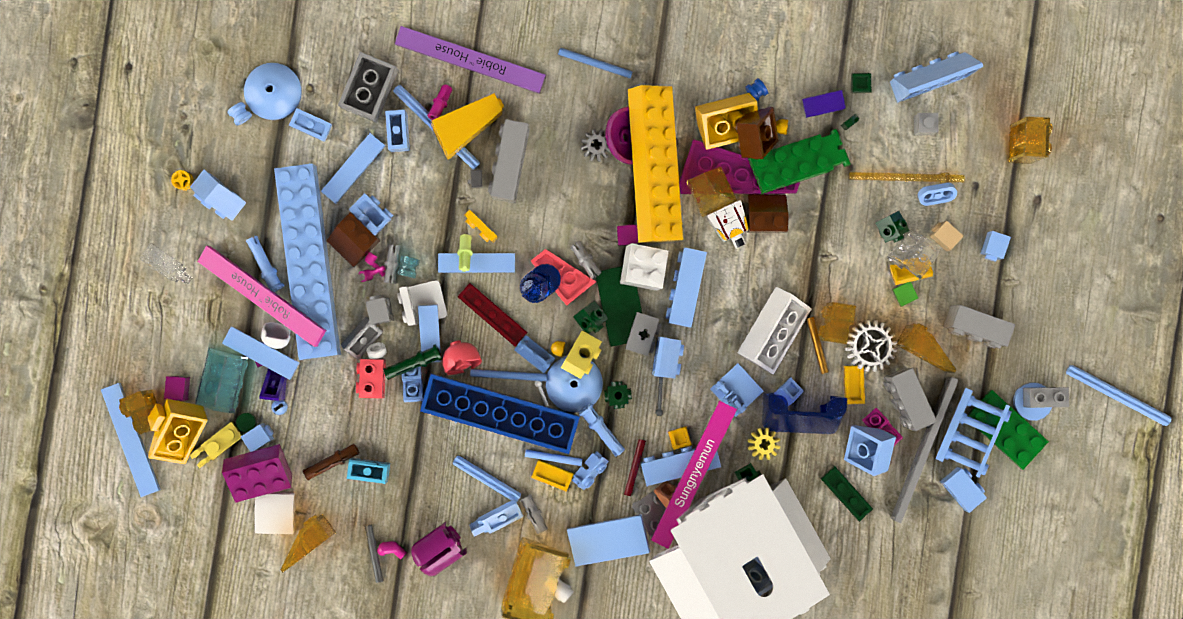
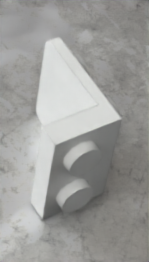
(421, 294)

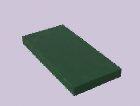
(619, 304)

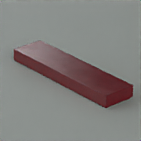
(492, 314)

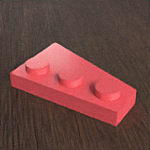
(572, 282)

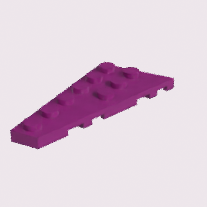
(736, 169)

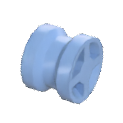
(239, 113)

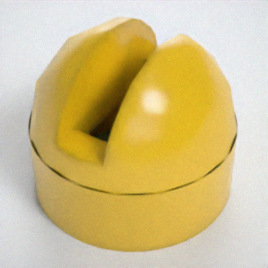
(782, 126)
(558, 348)

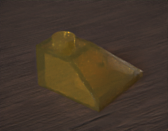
(711, 191)

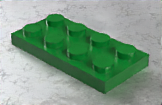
(1016, 437)

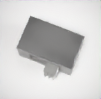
(476, 179)

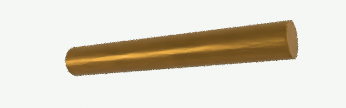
(817, 345)

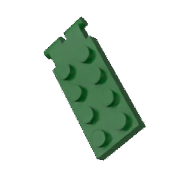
(799, 161)

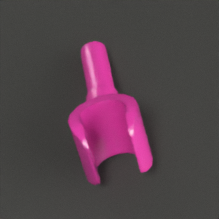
(370, 259)
(369, 274)

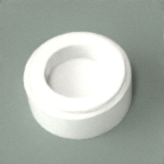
(376, 350)

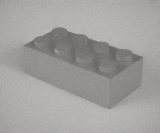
(510, 161)

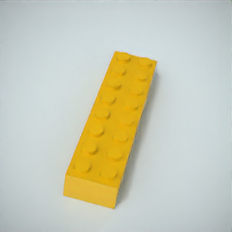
(655, 164)

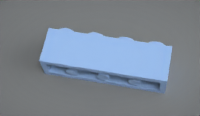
(687, 287)
(670, 465)

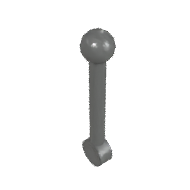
(659, 412)

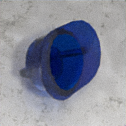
(540, 283)

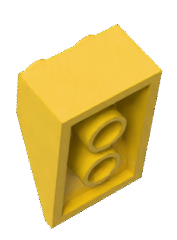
(178, 432)

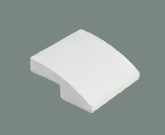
(275, 513)

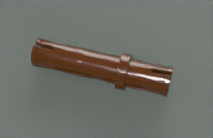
(337, 458)

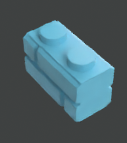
(368, 470)

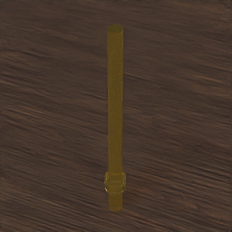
(942, 177)

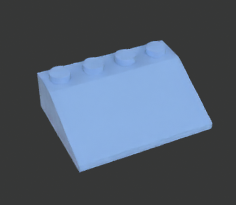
(934, 76)

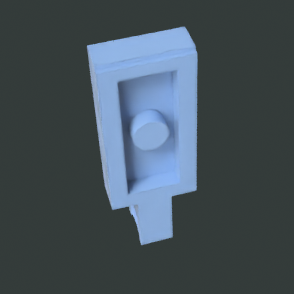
(497, 518)

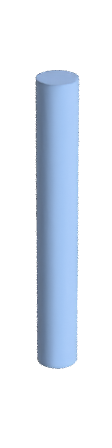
(553, 457)

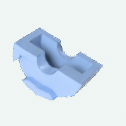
(370, 214)

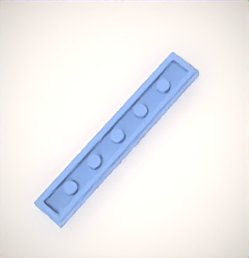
(130, 442)

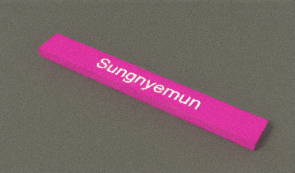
(694, 472)

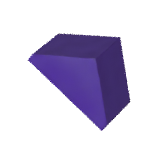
(273, 386)

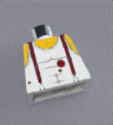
(730, 223)

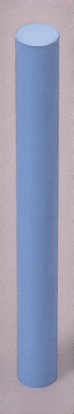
(594, 62)
(508, 375)

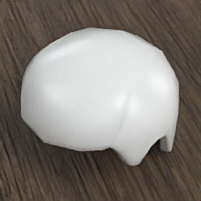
(275, 335)

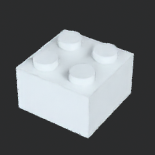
(644, 267)

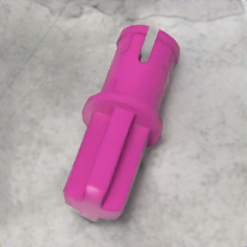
(440, 102)

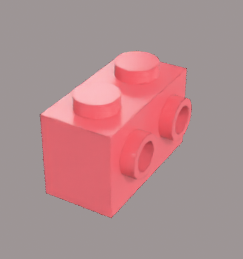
(371, 378)

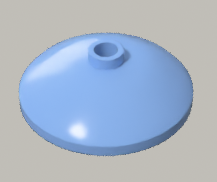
(282, 99)
(571, 398)

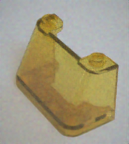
(533, 581)

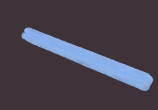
(422, 113)
(1118, 395)

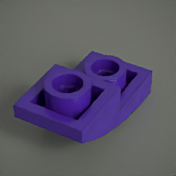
(824, 103)

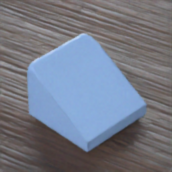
(790, 391)

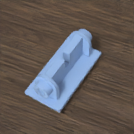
(596, 464)

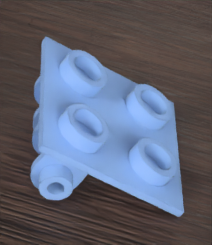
(737, 389)

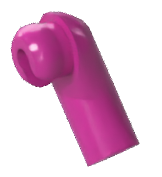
(391, 547)

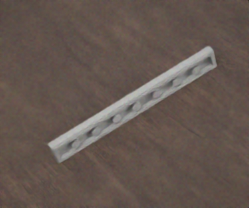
(923, 450)

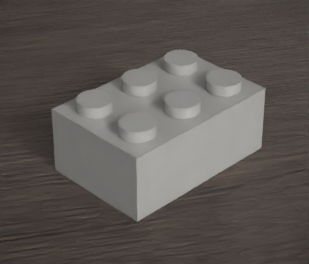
(368, 87)
(978, 326)
(909, 399)

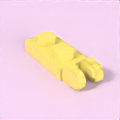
(218, 443)

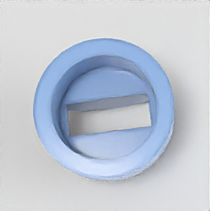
(282, 410)

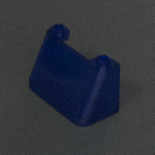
(779, 419)

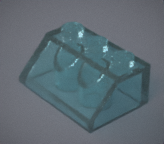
(221, 380)

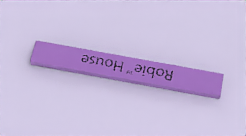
(470, 59)

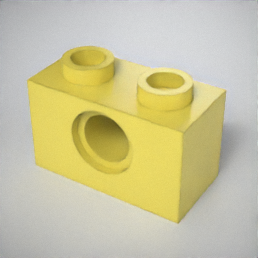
(586, 345)

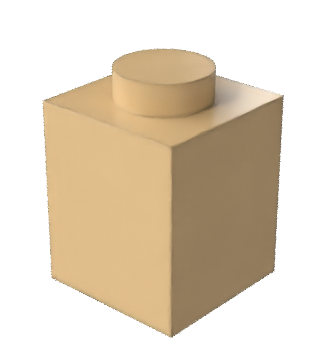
(946, 235)

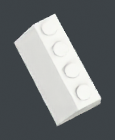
(774, 330)

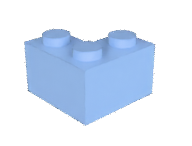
(216, 195)

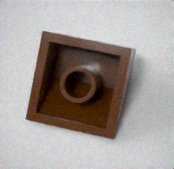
(757, 133)
(767, 213)
(352, 239)

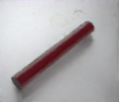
(634, 468)

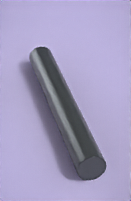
(373, 553)

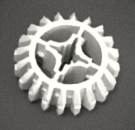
(875, 353)

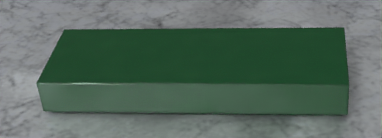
(846, 493)

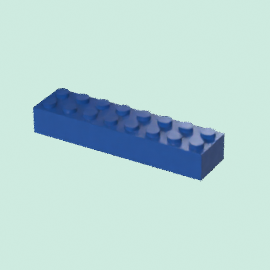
(500, 413)

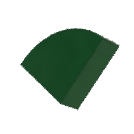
(850, 122)

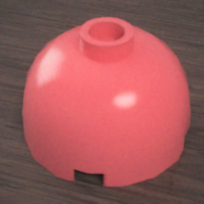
(459, 357)

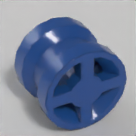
(757, 89)

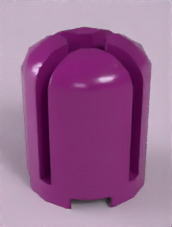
(438, 550)

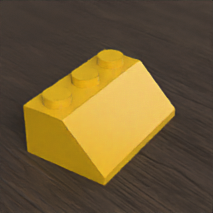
(719, 119)

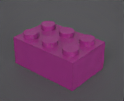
(257, 473)

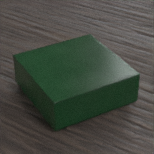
(861, 83)

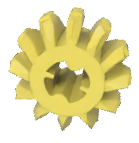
(758, 440)

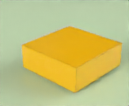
(156, 417)
(679, 438)

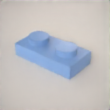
(310, 125)

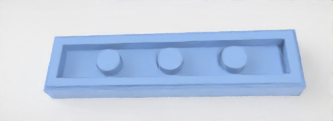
(353, 168)
(478, 263)
(260, 353)

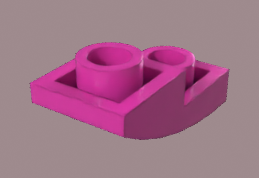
(876, 419)

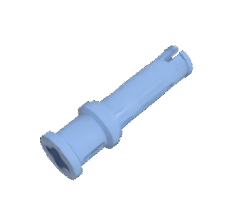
(268, 273)
(596, 422)

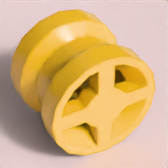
(180, 177)

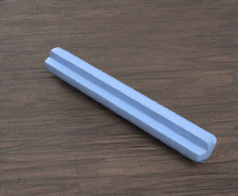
(486, 478)

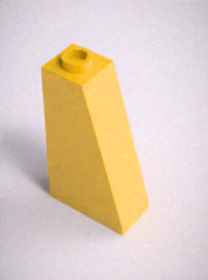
(464, 124)

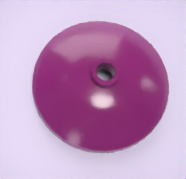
(616, 128)

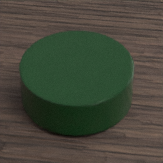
(246, 422)

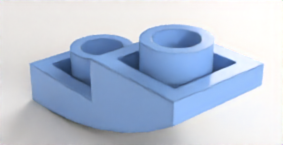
(413, 385)

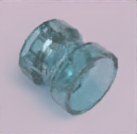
(408, 267)

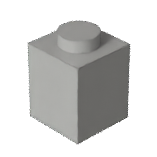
(925, 124)

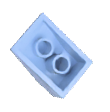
(667, 357)

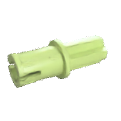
(465, 252)

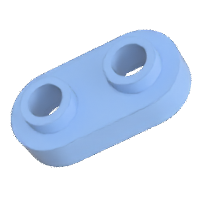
(937, 194)

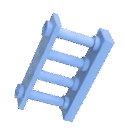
(953, 435)

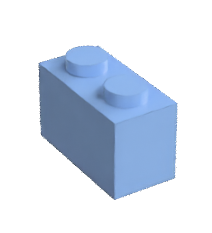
(397, 130)
(964, 489)

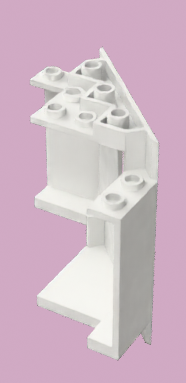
(730, 530)

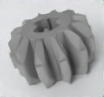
(591, 150)

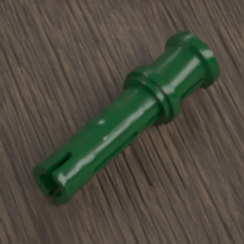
(421, 359)

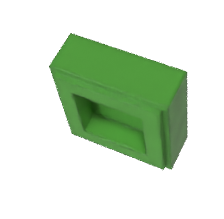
(905, 293)

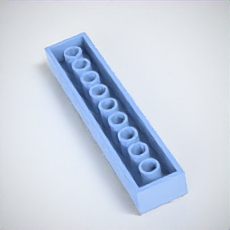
(307, 255)

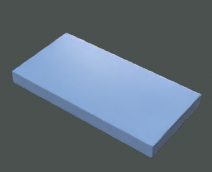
(608, 540)

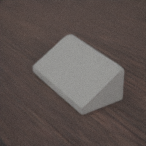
(361, 338)

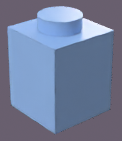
(995, 246)
(258, 437)

